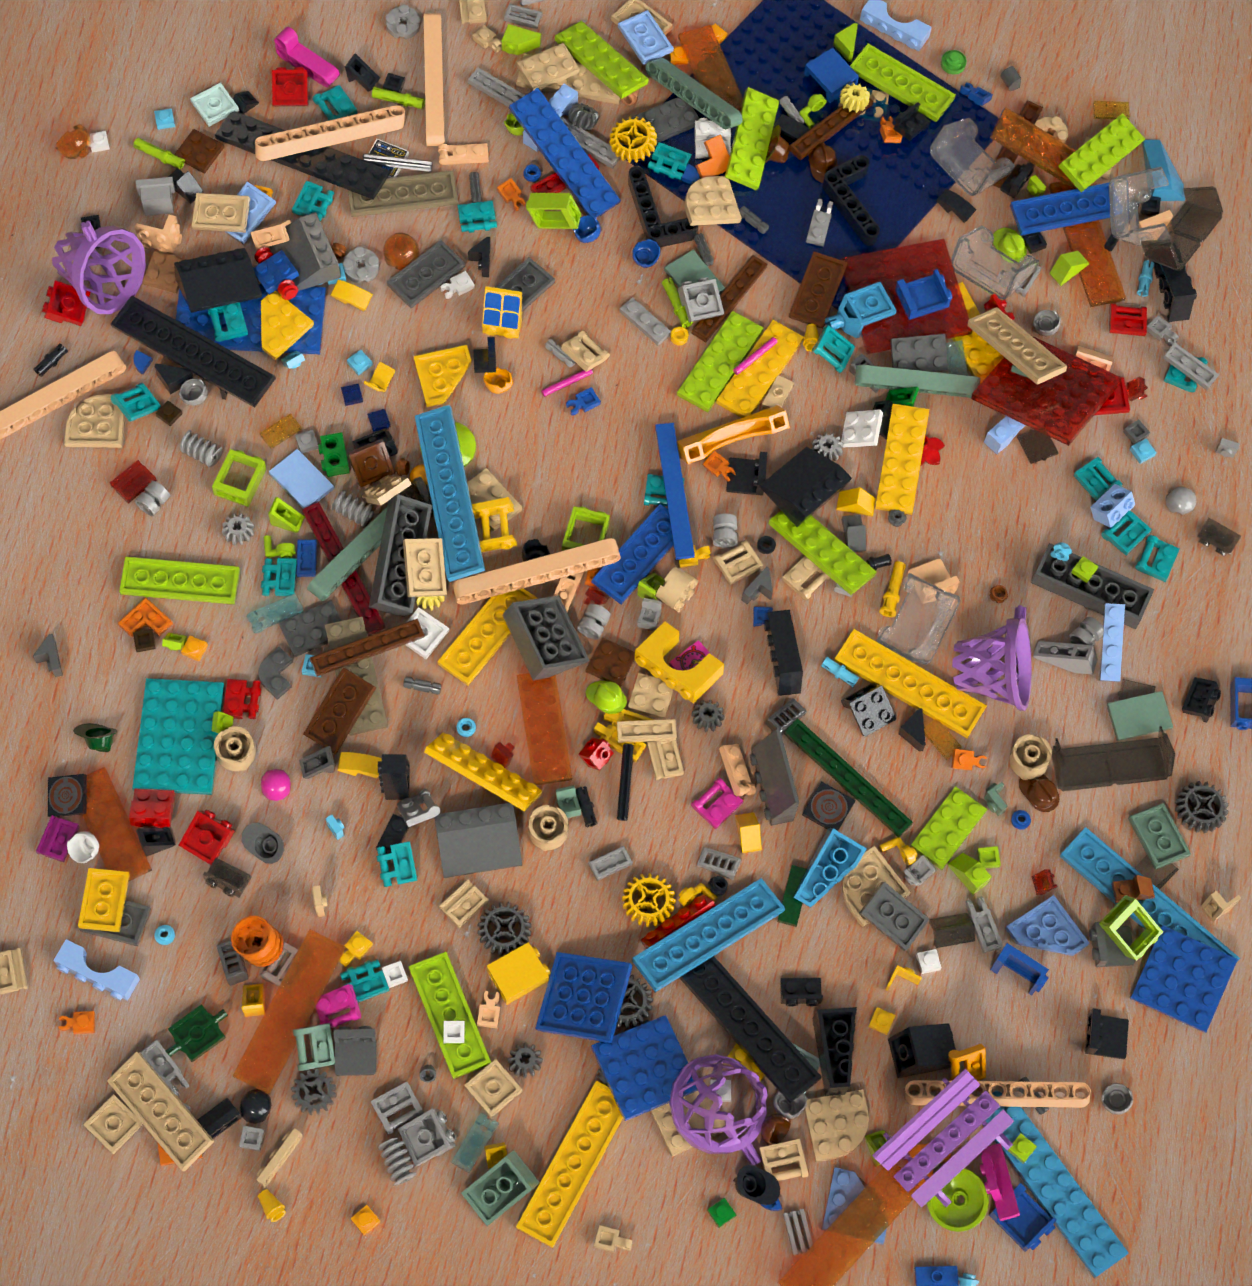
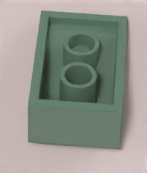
(500, 1188)

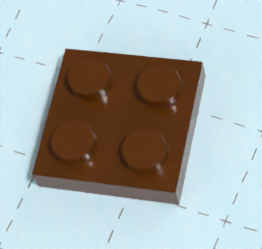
(199, 150)
(371, 463)
(611, 662)

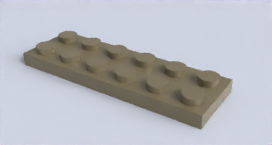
(407, 194)
(345, 632)

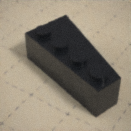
(784, 652)
(394, 776)

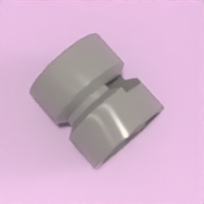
(152, 498)
(724, 530)
(593, 622)
(1087, 632)

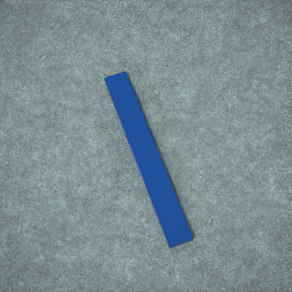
(674, 491)

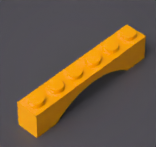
(760, 423)

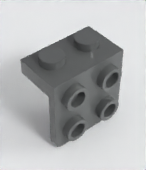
(1104, 949)
(355, 1051)

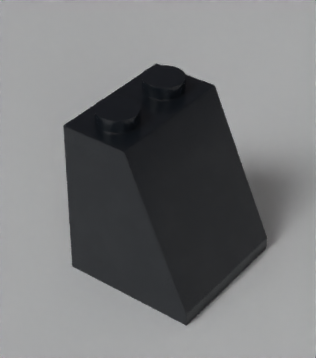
(921, 1049)

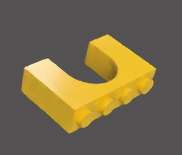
(689, 683)

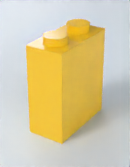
(518, 973)

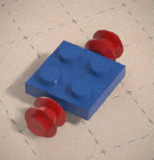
(276, 273)

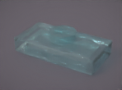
(956, 358)

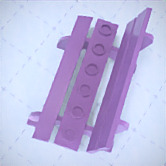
(946, 1141)

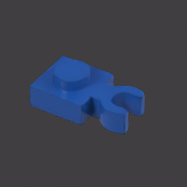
(977, 94)
(584, 400)

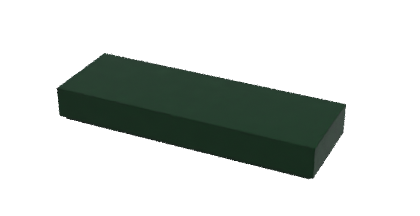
(792, 905)

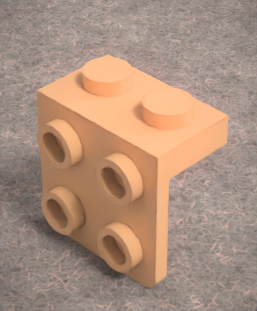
(161, 239)
(937, 574)

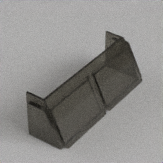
(1187, 228)
(1113, 763)

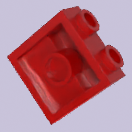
(289, 87)
(64, 304)
(152, 808)
(207, 836)

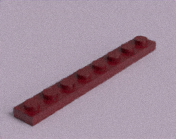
(352, 585)

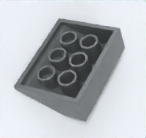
(309, 252)
(545, 636)
(775, 779)
(478, 840)

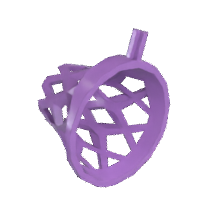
(82, 247)
(984, 658)
(705, 1143)

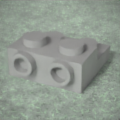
(701, 299)
(427, 1136)

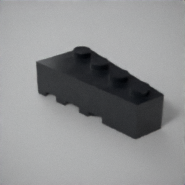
(1177, 291)
(834, 1041)

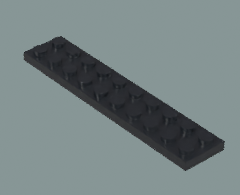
(321, 163)
(193, 351)
(751, 1028)

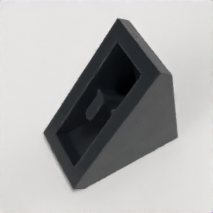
(172, 376)
(914, 731)
(155, 839)

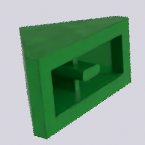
(903, 396)

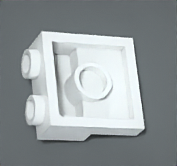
(706, 130)

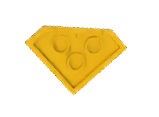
(281, 324)
(441, 372)

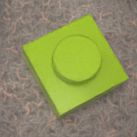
(1036, 186)
(1084, 569)
(174, 641)
(221, 721)
(989, 857)
(1022, 1148)

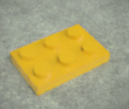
(103, 900)

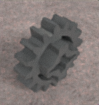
(307, 1103)

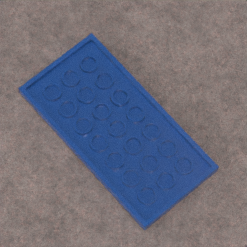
(309, 301)

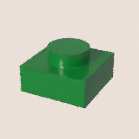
(721, 1213)

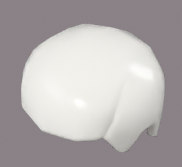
(83, 847)

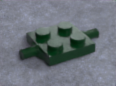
(196, 1033)

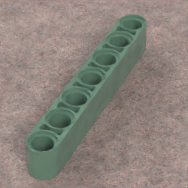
(694, 93)
(926, 381)
(348, 559)

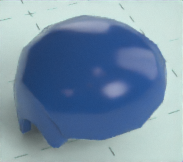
(588, 229)
(646, 253)

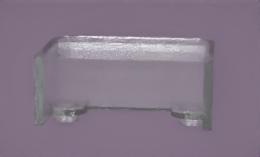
(1125, 195)

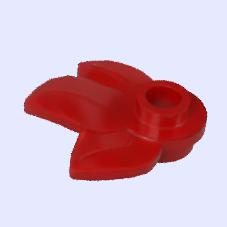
(930, 451)

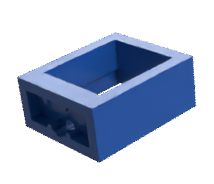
(1239, 685)

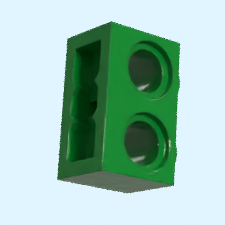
(335, 454)

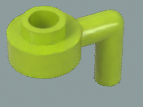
(815, 103)
(284, 550)

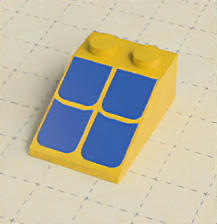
(502, 312)

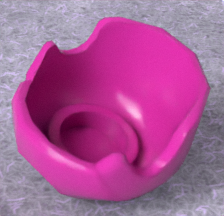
(275, 784)

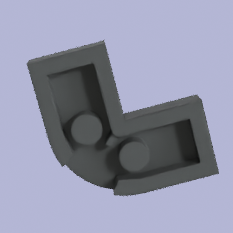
(270, 672)

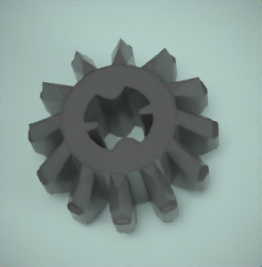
(583, 116)
(704, 720)
(516, 1060)

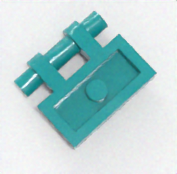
(670, 156)
(308, 198)
(477, 212)
(285, 577)
(403, 864)
(367, 986)

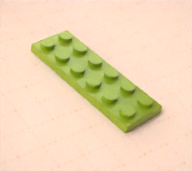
(602, 59)
(902, 82)
(752, 139)
(1101, 152)
(718, 361)
(825, 551)
(179, 580)
(446, 1002)

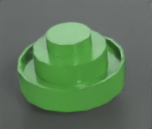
(953, 62)

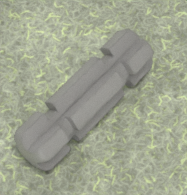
(790, 109)
(551, 346)

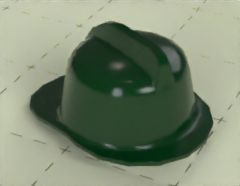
(96, 736)

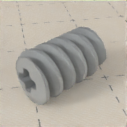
(199, 450)
(352, 509)
(396, 1161)

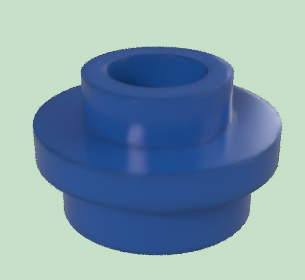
(532, 169)
(1020, 825)

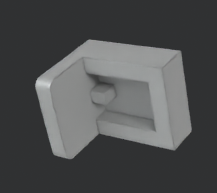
(649, 614)
(919, 871)

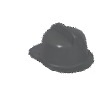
(263, 842)

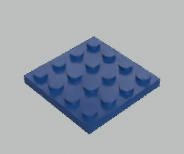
(1184, 979)
(584, 997)
(642, 1066)

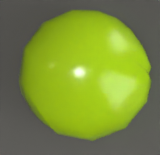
(513, 125)

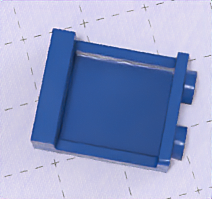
(831, 73)
(923, 295)
(1022, 965)
(1029, 1225)

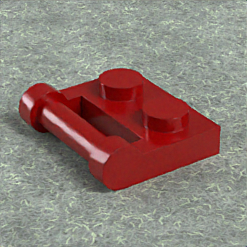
(1128, 324)

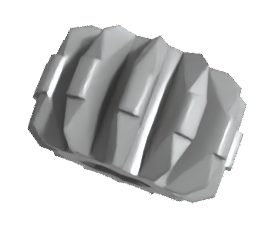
(834, 446)
(231, 527)

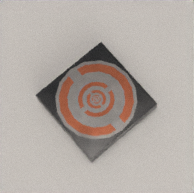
(67, 795)
(828, 807)

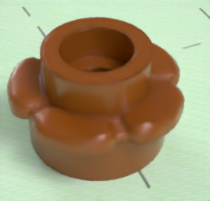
(339, 250)
(402, 467)
(1001, 590)

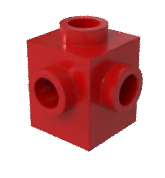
(596, 753)

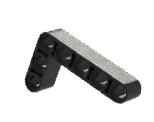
(848, 199)
(663, 230)

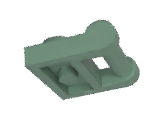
(320, 1045)

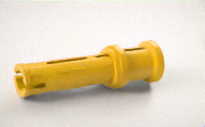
(891, 597)

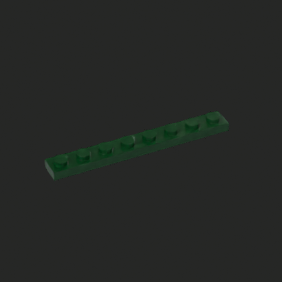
(848, 778)

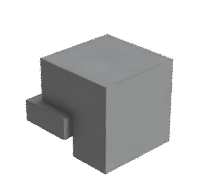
(156, 195)

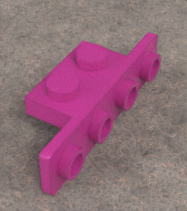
(999, 1182)

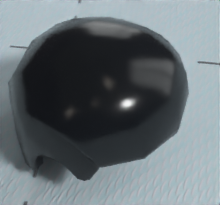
(534, 549)
(255, 1106)

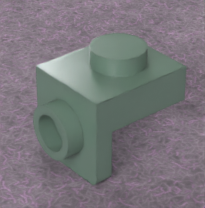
(568, 801)
(994, 801)

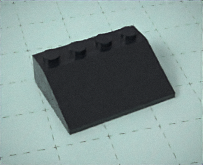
(217, 280)
(805, 484)

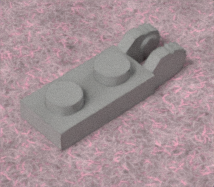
(819, 224)
(984, 926)
(163, 1065)

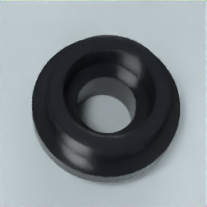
(766, 540)
(718, 885)

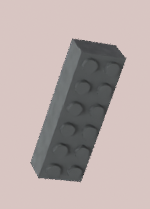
(403, 520)
(1102, 588)

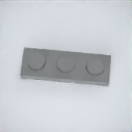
(645, 321)
(1191, 366)

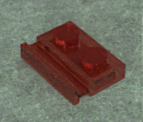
(132, 481)

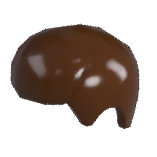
(775, 1128)

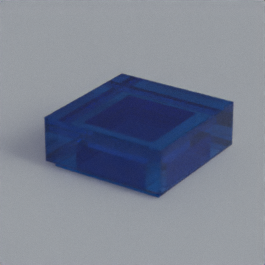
(352, 394)
(379, 420)

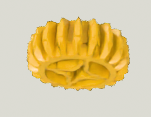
(640, 146)
(656, 914)

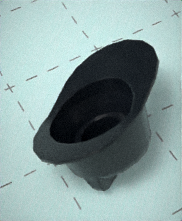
(757, 1185)

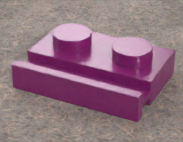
(55, 838)

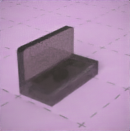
(952, 930)

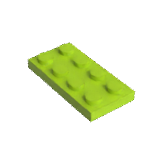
(948, 828)

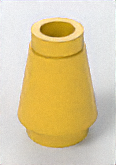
(811, 337)
(271, 1205)

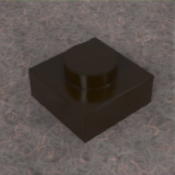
(169, 413)
(144, 640)

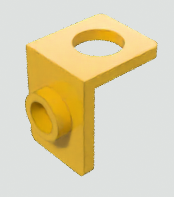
(381, 377)
(905, 973)

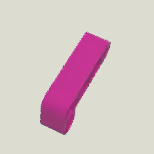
(299, 56)

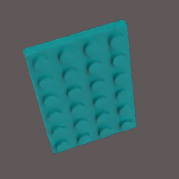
(177, 736)

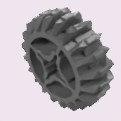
(1193, 794)
(498, 923)
(632, 1005)

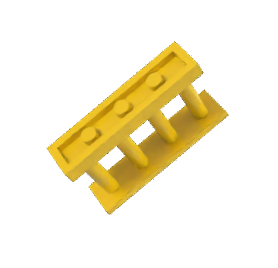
(494, 507)

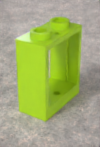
(565, 219)
(234, 494)
(584, 514)
(1118, 915)

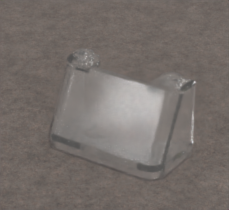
(966, 159)
(989, 267)
(920, 620)

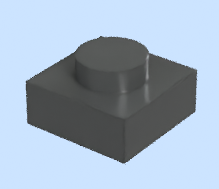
(1136, 432)

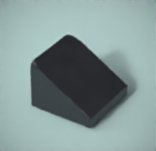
(245, 101)

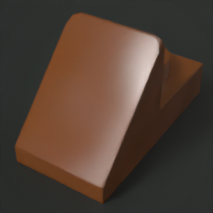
(1138, 888)

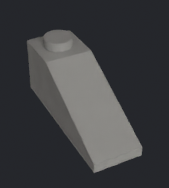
(1071, 657)

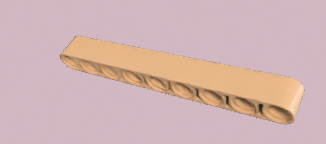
(433, 79)
(329, 133)
(60, 392)
(536, 571)
(1007, 1089)

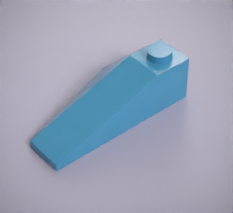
(1156, 156)
(829, 865)

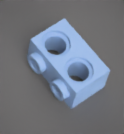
(1112, 505)

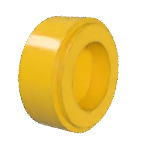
(679, 335)

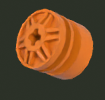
(257, 941)

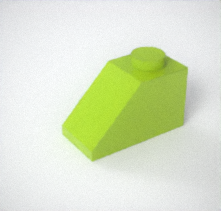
(520, 40)
(970, 872)

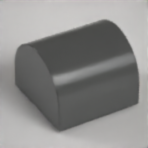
(1011, 78)

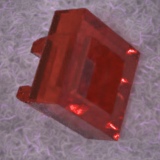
(1136, 389)
(595, 595)
(503, 754)
(1043, 882)

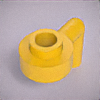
(907, 853)
(688, 895)

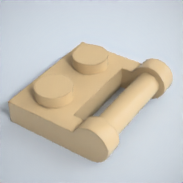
(583, 355)
(741, 566)
(801, 574)
(784, 1154)

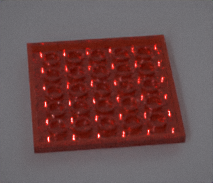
(910, 264)
(1055, 406)

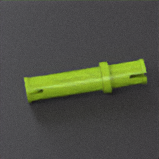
(400, 98)
(164, 155)
(674, 298)

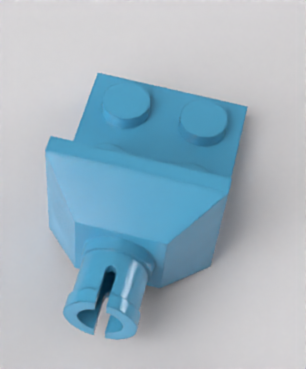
(861, 309)

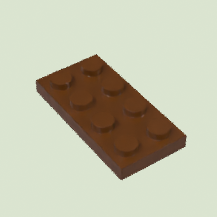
(818, 289)
(339, 710)

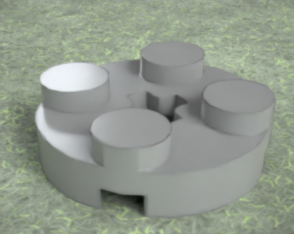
(406, 14)
(357, 256)

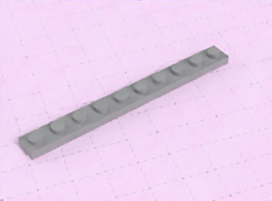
(507, 95)

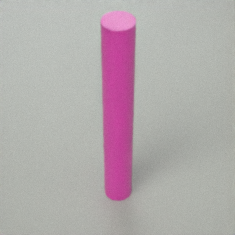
(754, 356)
(572, 379)

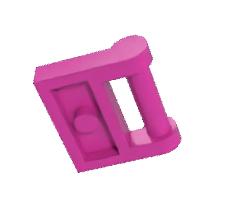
(721, 808)
(337, 1001)

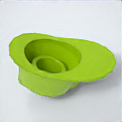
(1010, 243)
(606, 696)

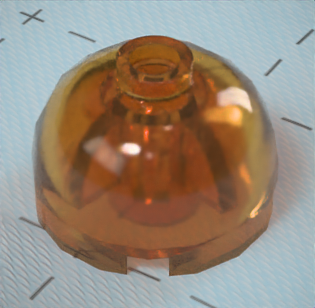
(74, 143)
(400, 250)

